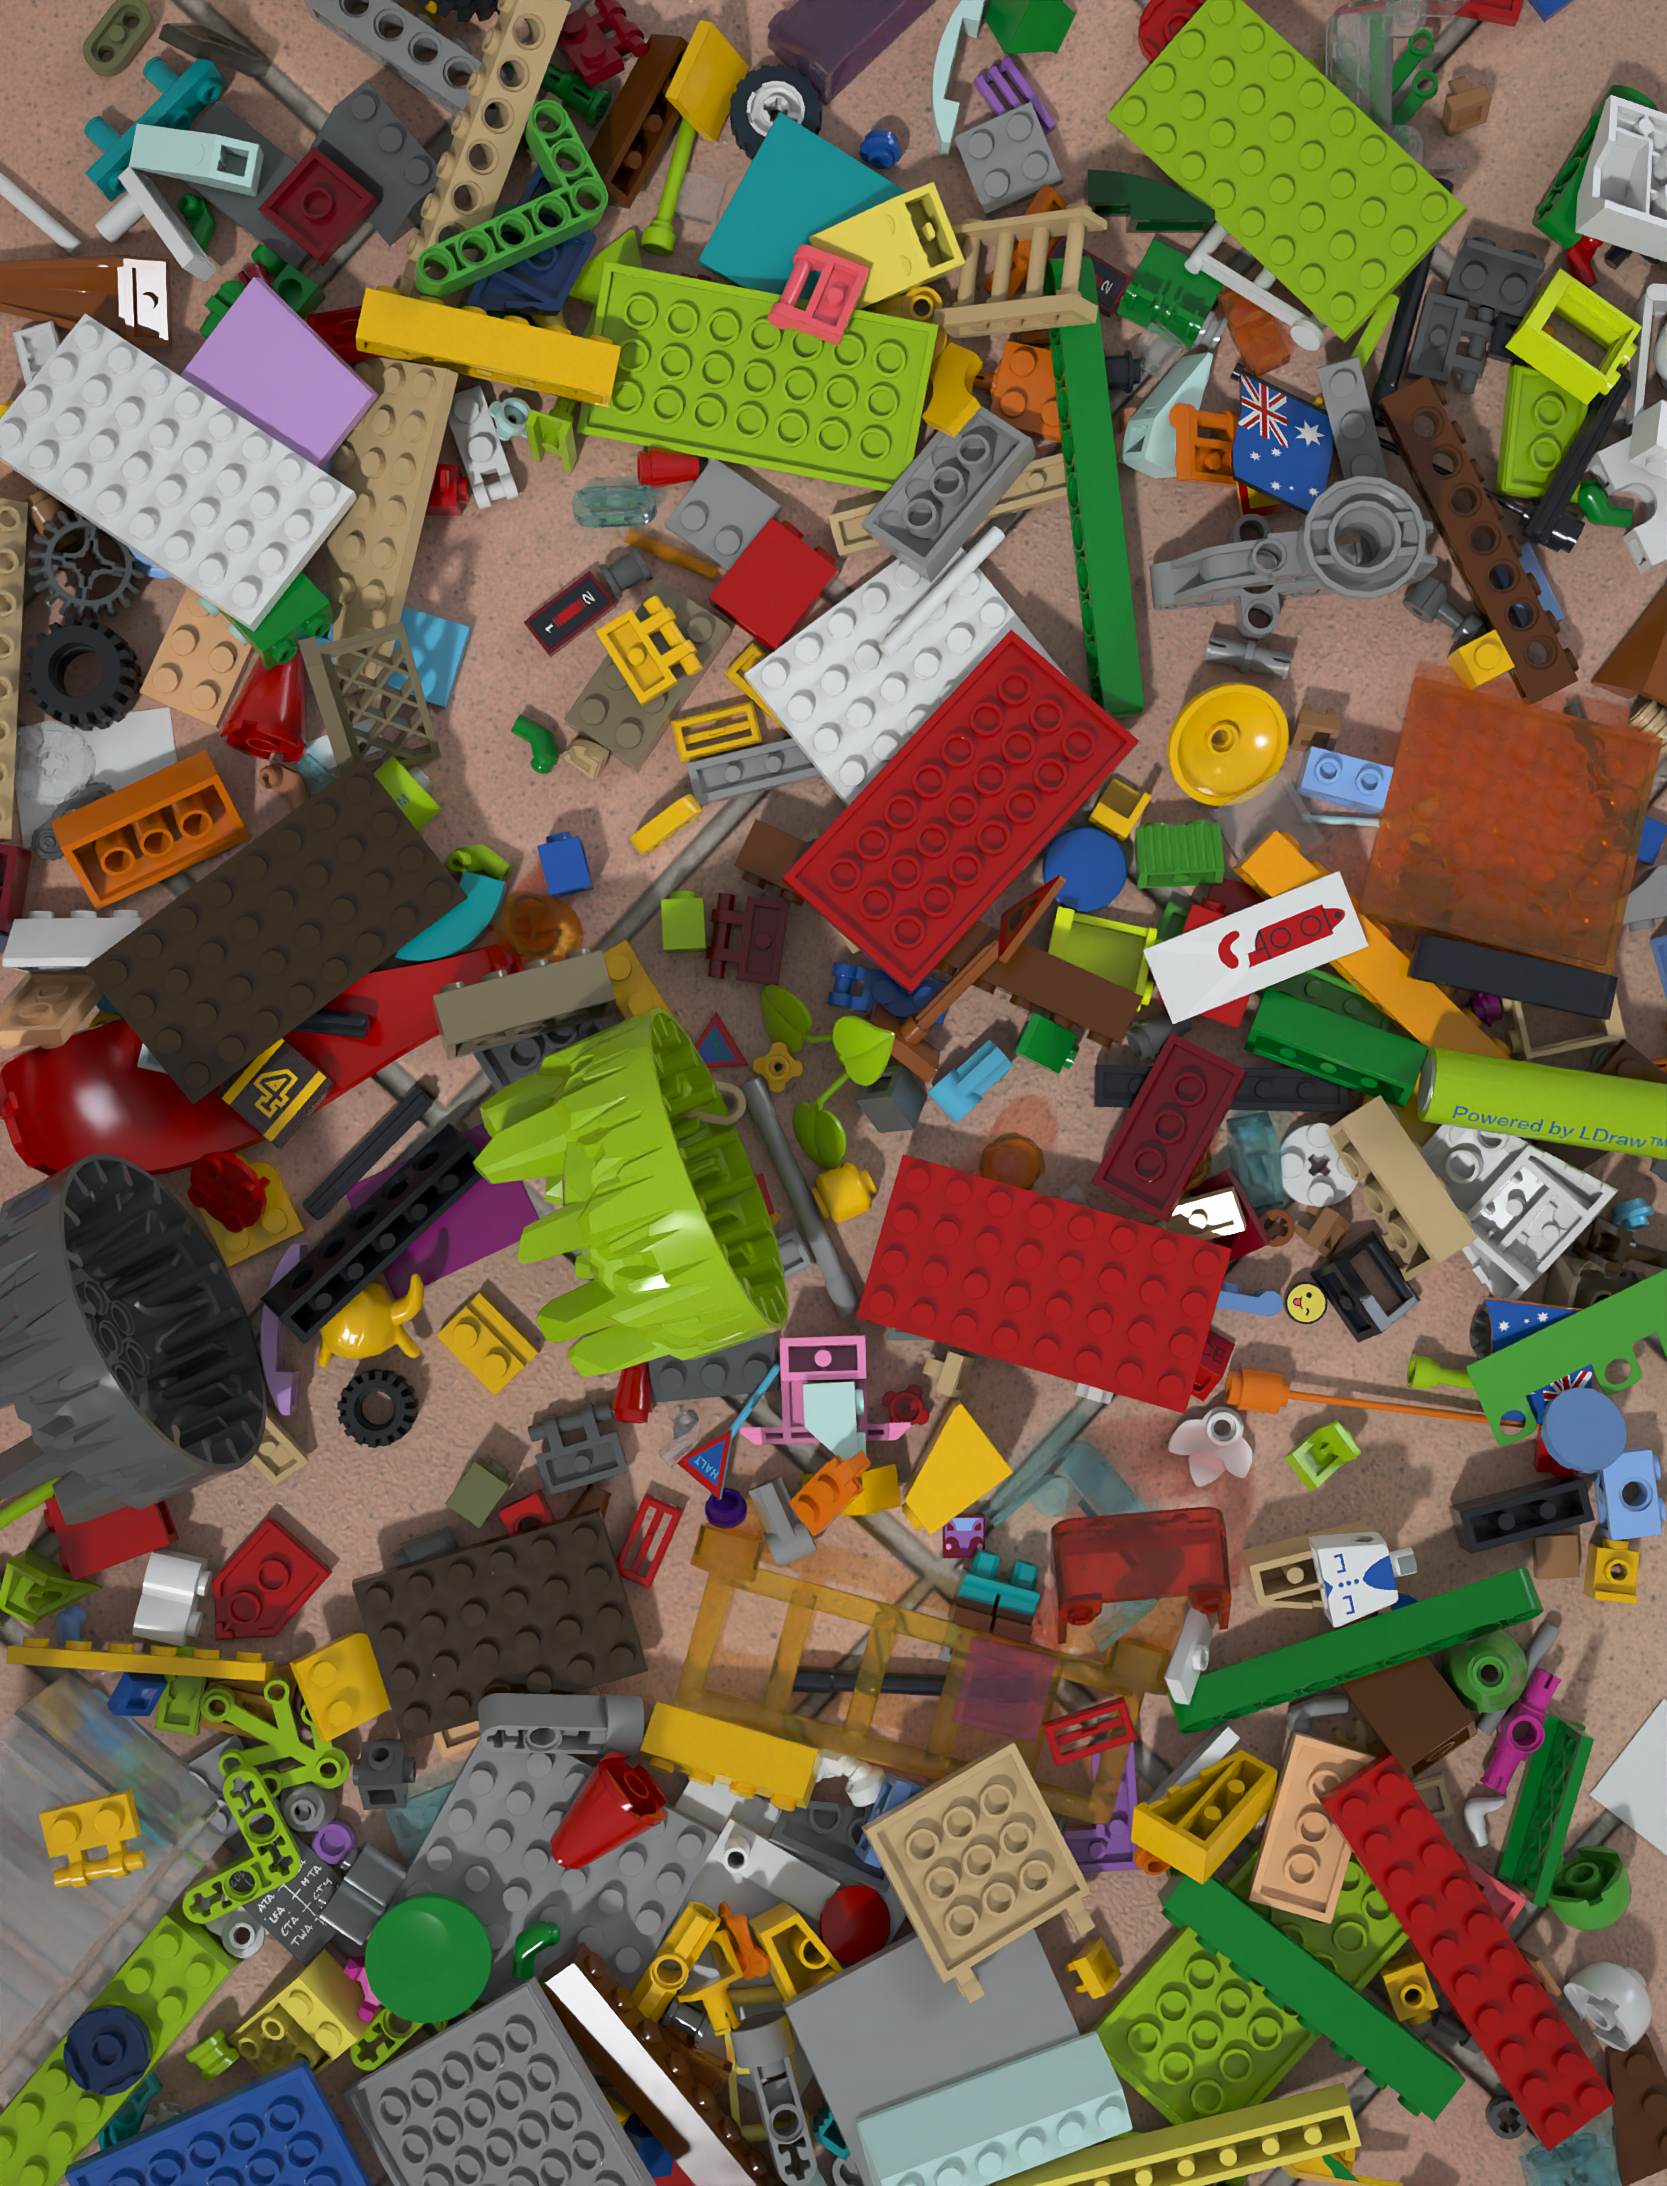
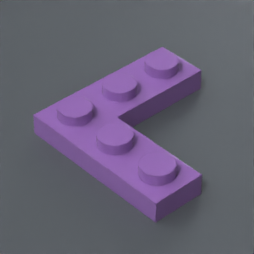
(1108, 1845)

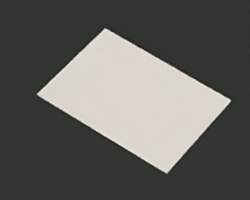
(122, 753)
(1638, 1781)

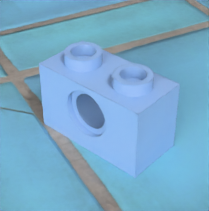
(1343, 780)
(1643, 1514)

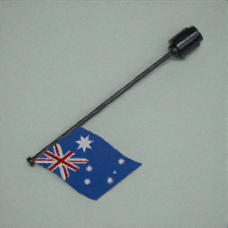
(1287, 453)

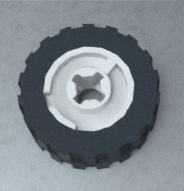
(767, 91)

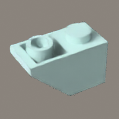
(831, 1416)

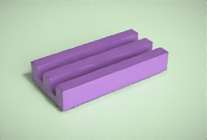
(995, 74)

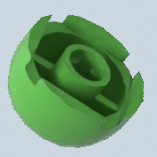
(1590, 1889)

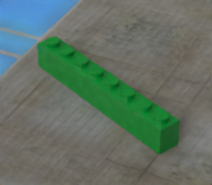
(1314, 1991)

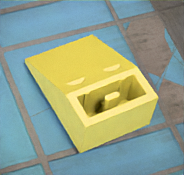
(900, 241)
(304, 2018)

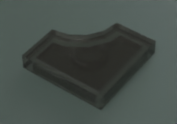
(210, 45)

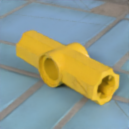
(681, 1944)

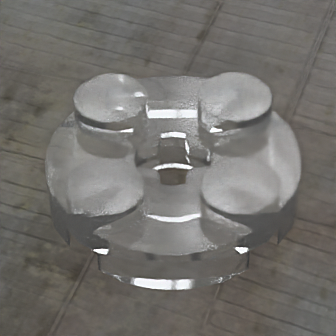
(65, 783)

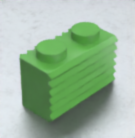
(1179, 854)

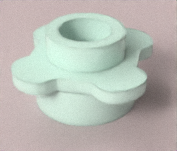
(514, 408)

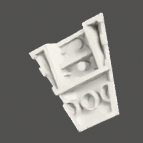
(1518, 1201)

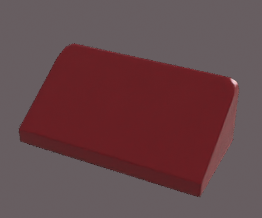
(1254, 1235)

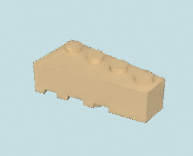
(1400, 1187)

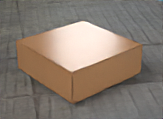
(1555, 1556)

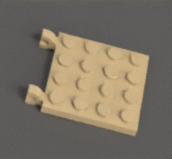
(978, 1864)

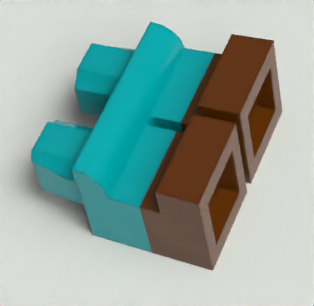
(995, 1602)

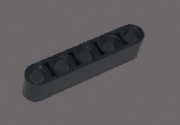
(1512, 977)

